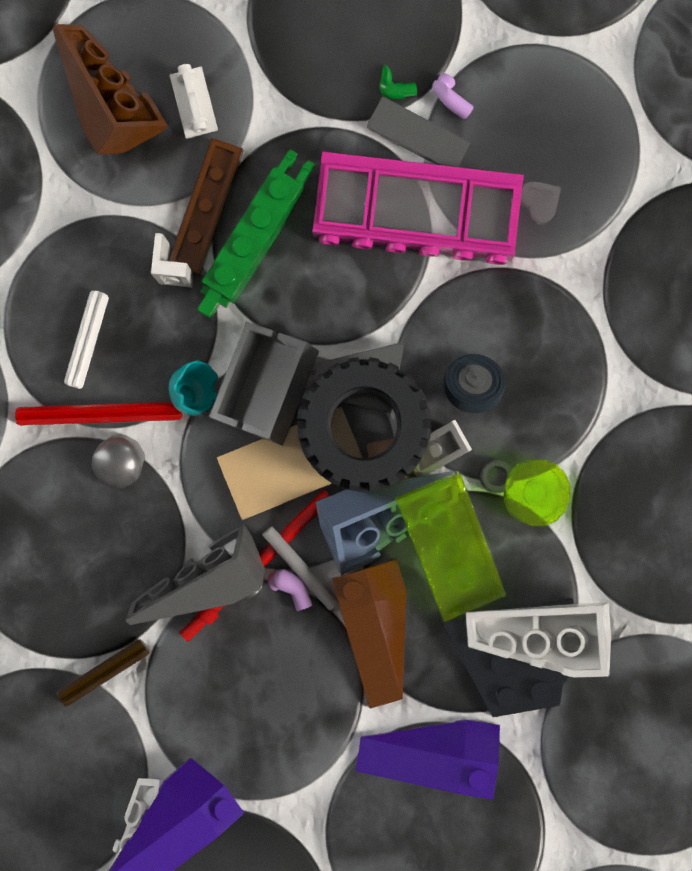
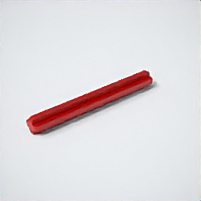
(97, 413)

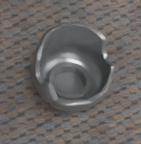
(118, 461)

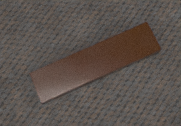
(206, 204)

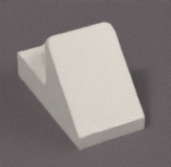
(443, 447)

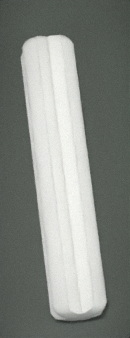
(86, 339)

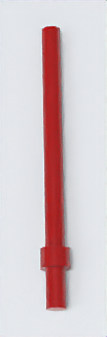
(266, 555)

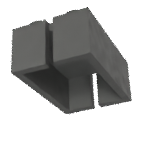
(264, 383)

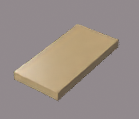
(273, 474)

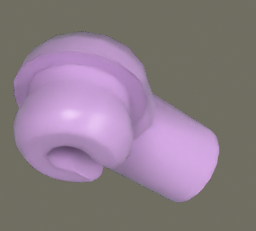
(449, 98)
(292, 584)

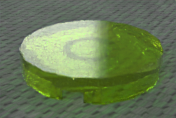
(537, 492)

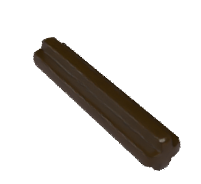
(102, 672)

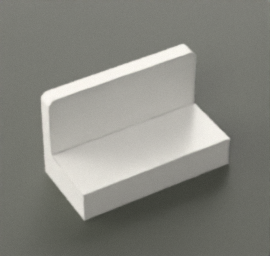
(169, 272)

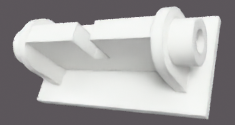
(193, 101)

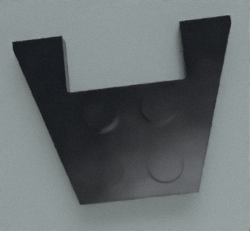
(503, 682)

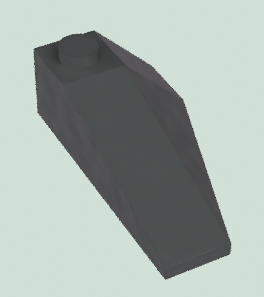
(217, 580)

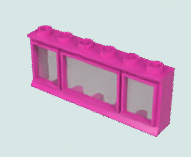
(417, 207)

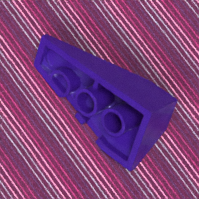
(445, 757)
(180, 822)

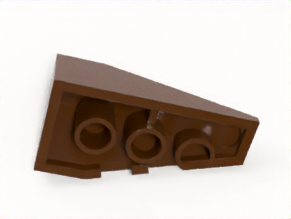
(107, 104)
(375, 618)

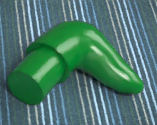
(395, 90)

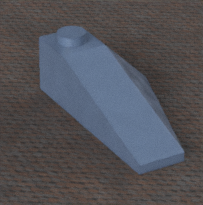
(365, 522)

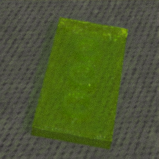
(450, 546)

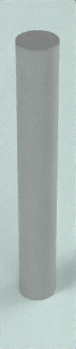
(300, 568)

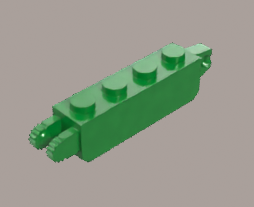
(253, 236)

